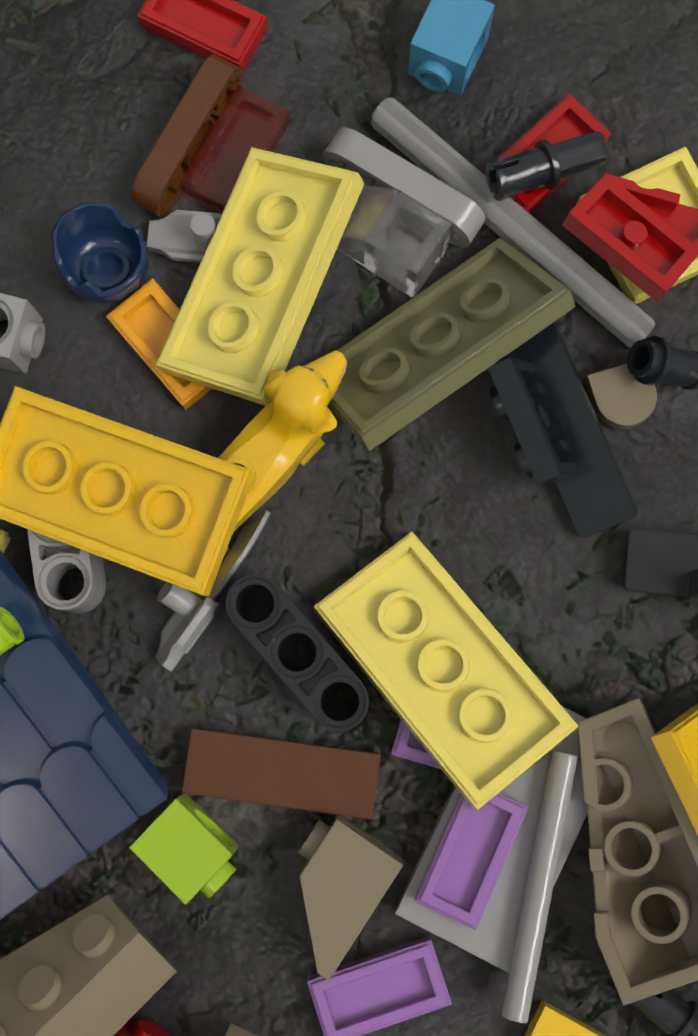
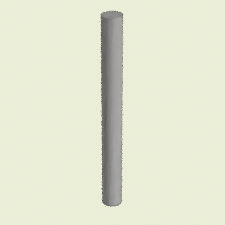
(539, 887)

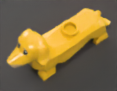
(287, 428)

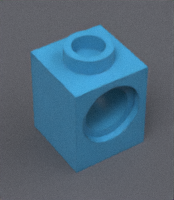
(449, 43)

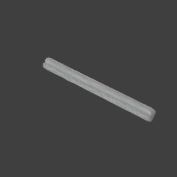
(513, 223)

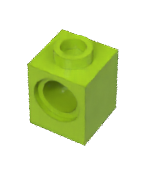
(187, 850)

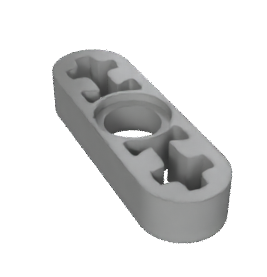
(387, 170)

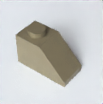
(342, 886)

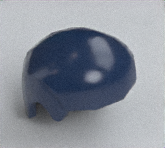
(98, 252)

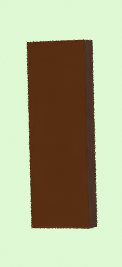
(281, 773)

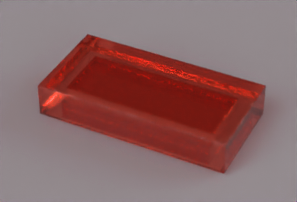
(243, 124)

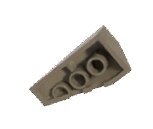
(639, 856)

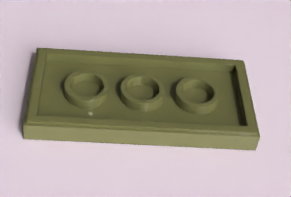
(444, 340)

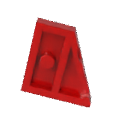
(637, 232)

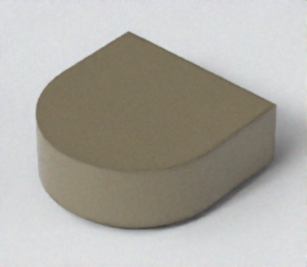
(620, 398)

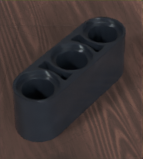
(269, 639)

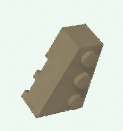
(81, 976)

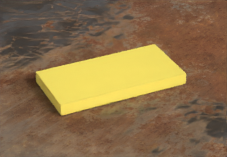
(260, 273)
(445, 670)

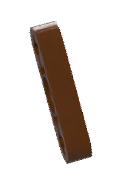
(160, 177)

